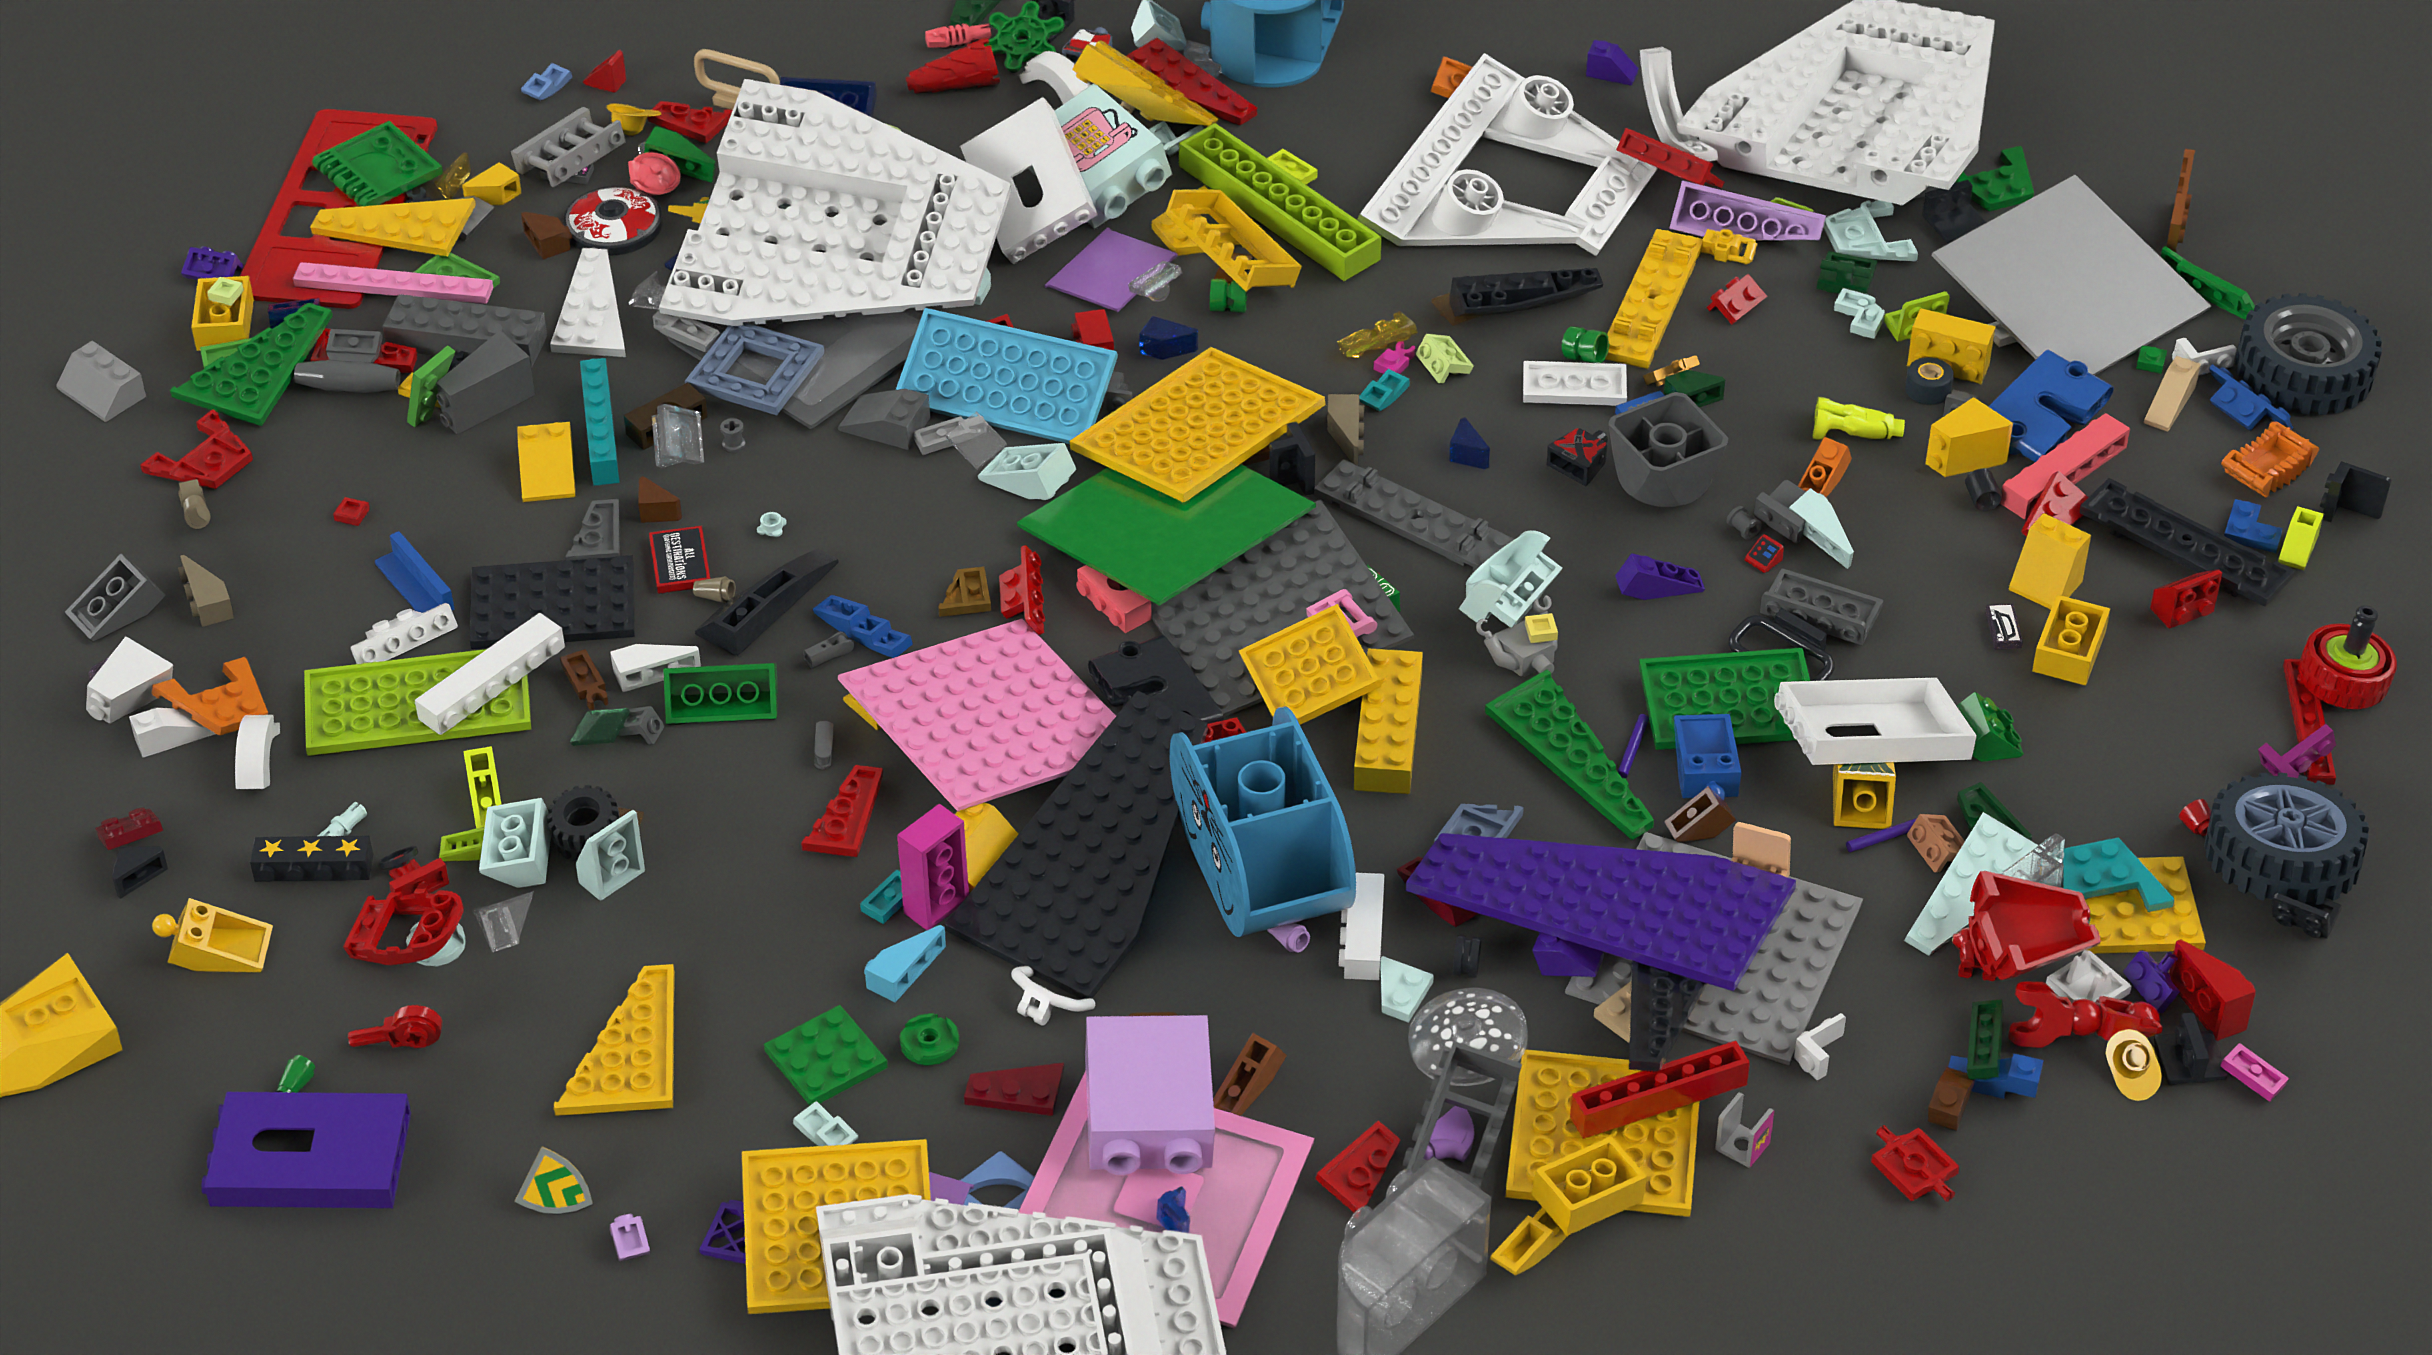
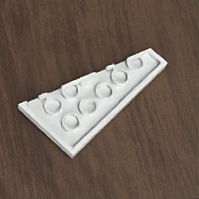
(590, 311)

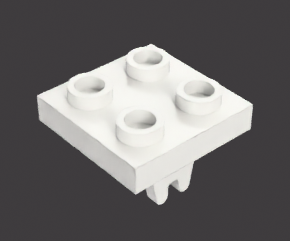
(2088, 979)

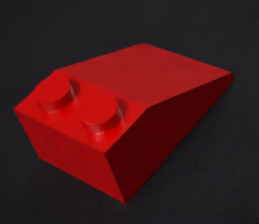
(2212, 990)

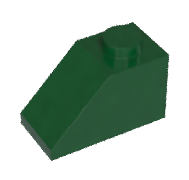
(1698, 386)

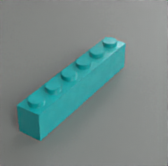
(599, 422)

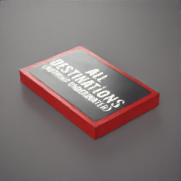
(679, 558)

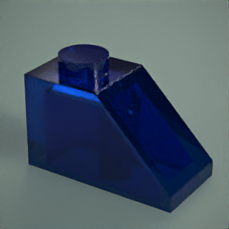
(1167, 339)

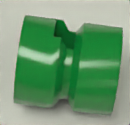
(1227, 295)
(1585, 345)

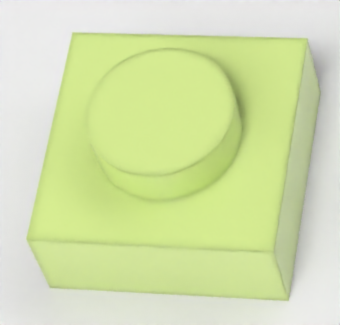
(225, 291)

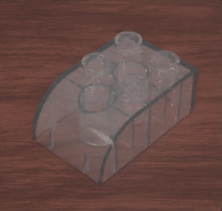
(1409, 1259)

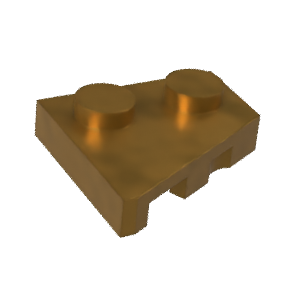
(966, 593)

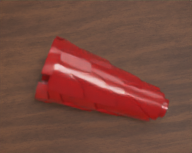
(959, 69)

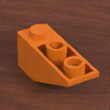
(1826, 467)

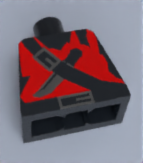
(1578, 454)

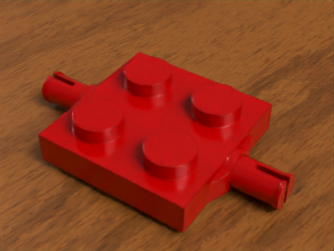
(1915, 1164)

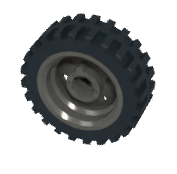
(2308, 353)

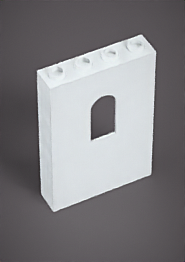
(1011, 147)
(1910, 715)

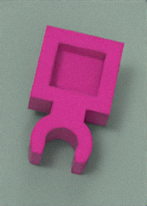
(1394, 360)

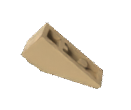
(2173, 393)

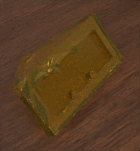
(454, 176)

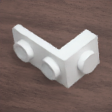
(2219, 357)
(1810, 1043)

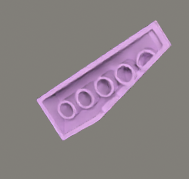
(1715, 209)

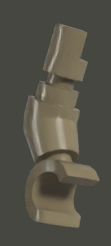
(194, 504)

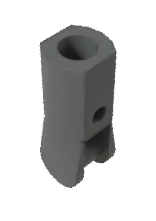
(826, 650)
(823, 744)

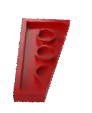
(390, 354)
(846, 816)

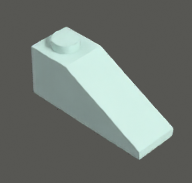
(1823, 526)

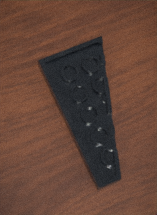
(1658, 1013)

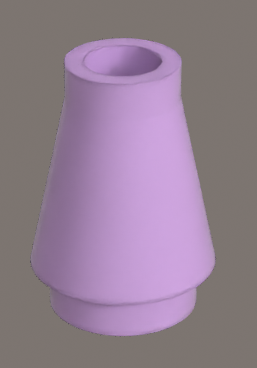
(1291, 936)

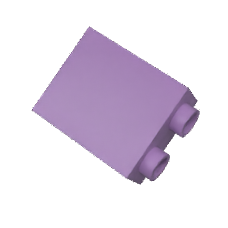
(1149, 1093)

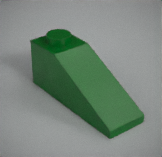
(687, 156)

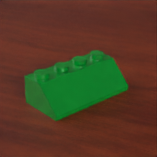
(720, 693)

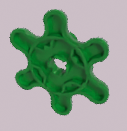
(1023, 25)

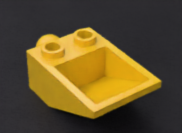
(214, 939)

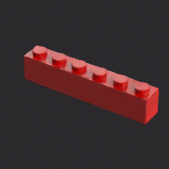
(1655, 1092)

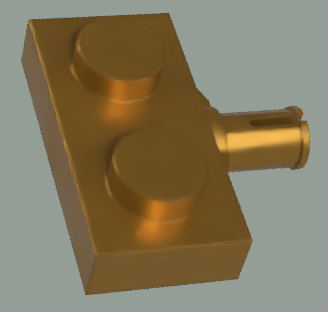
(1676, 366)

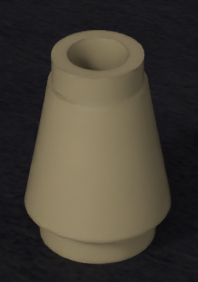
(716, 589)

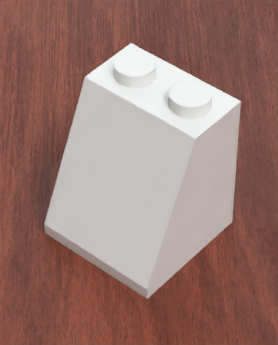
(125, 681)

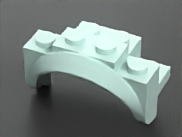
(1510, 580)

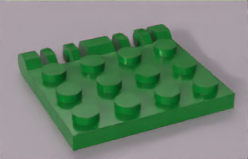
(377, 165)

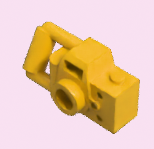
(1727, 246)

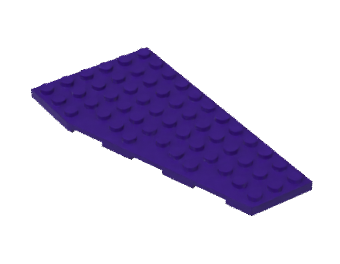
(1644, 905)

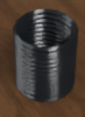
(1983, 489)

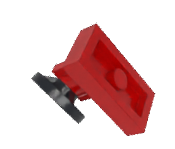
(410, 875)

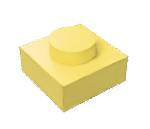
(1541, 628)

